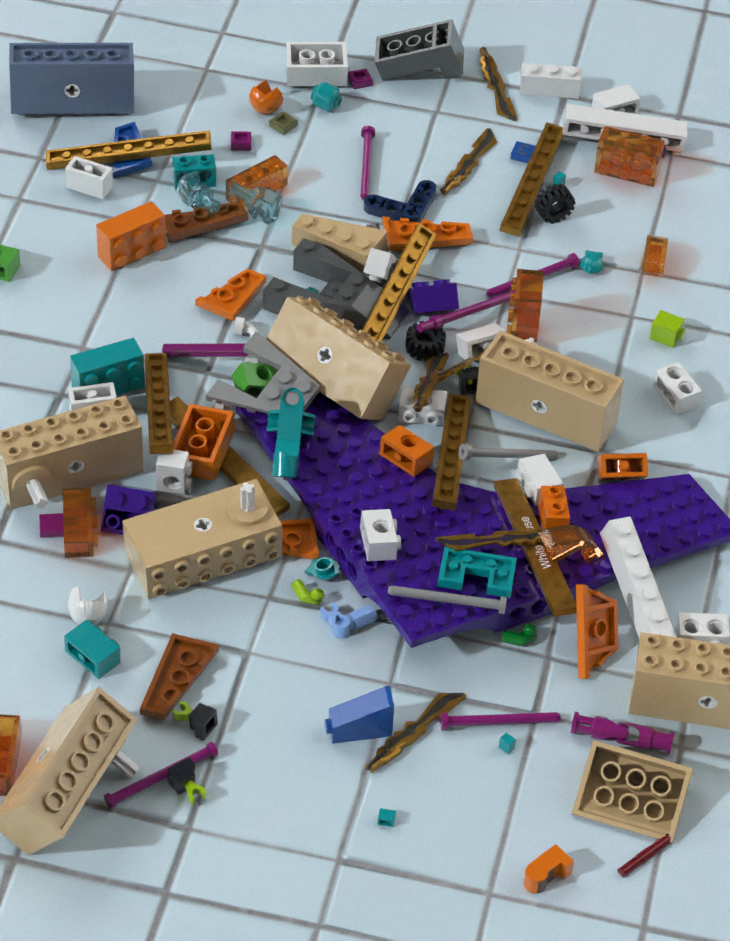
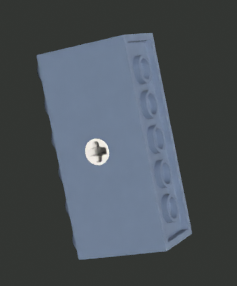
(71, 78)

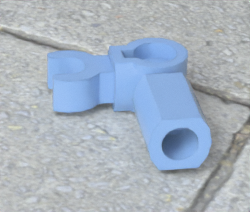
(343, 624)

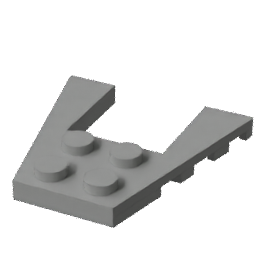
(269, 399)

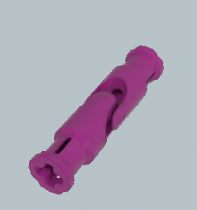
(604, 729)

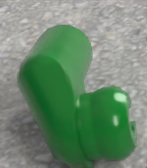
(522, 638)

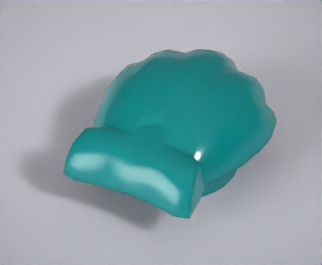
(592, 262)
(323, 568)

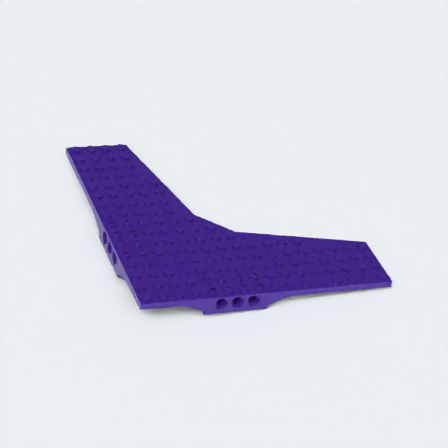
(346, 475)

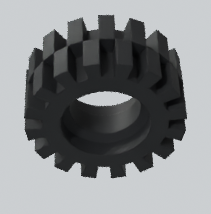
(545, 202)
(424, 349)

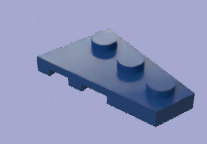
(122, 168)

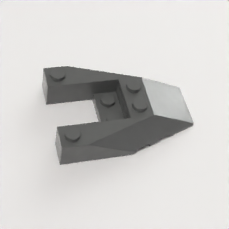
(346, 293)

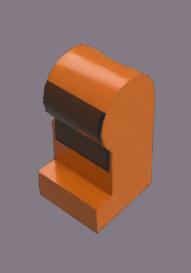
(546, 868)

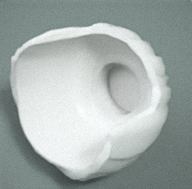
(88, 610)

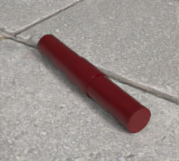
(645, 855)

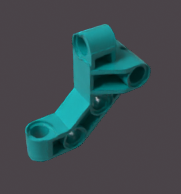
(290, 424)

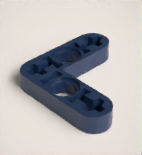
(374, 203)

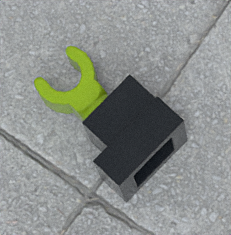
(468, 380)
(202, 718)
(182, 779)

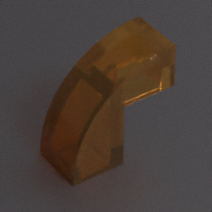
(654, 255)
(567, 539)

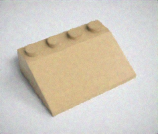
(632, 791)

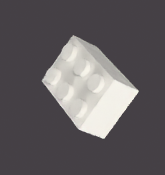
(316, 63)

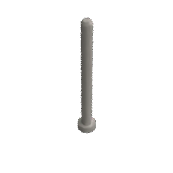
(467, 452)
(449, 598)

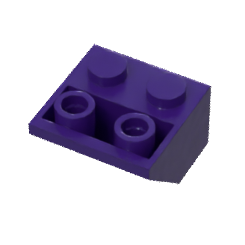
(434, 297)
(124, 503)

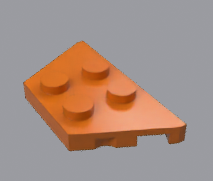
(595, 629)

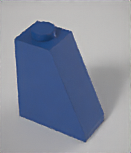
(362, 717)

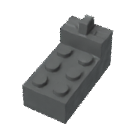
(420, 50)

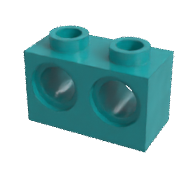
(203, 164)

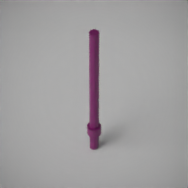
(438, 321)

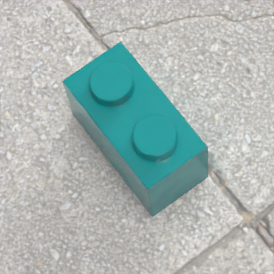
(92, 649)

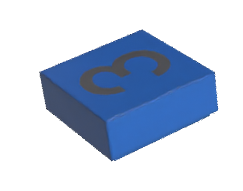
(522, 152)

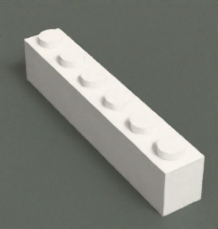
(590, 122)
(635, 578)

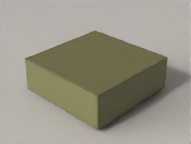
(283, 123)

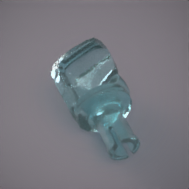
(196, 195)
(259, 201)

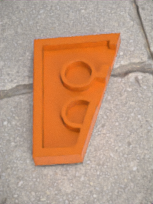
(233, 296)
(299, 539)

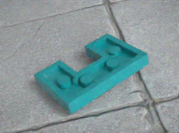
(496, 567)

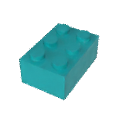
(114, 363)

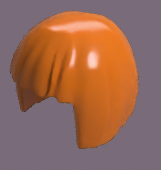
(264, 99)

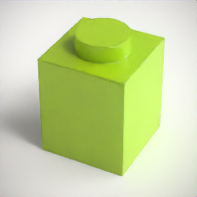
(667, 329)

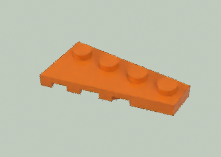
(447, 233)

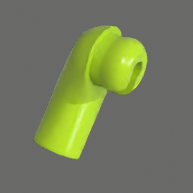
(312, 597)

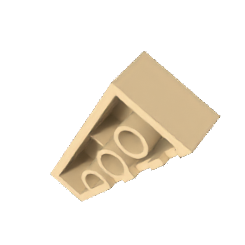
(344, 239)

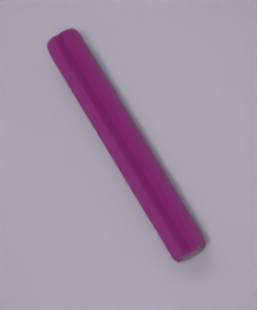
(204, 350)

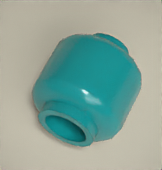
(326, 96)

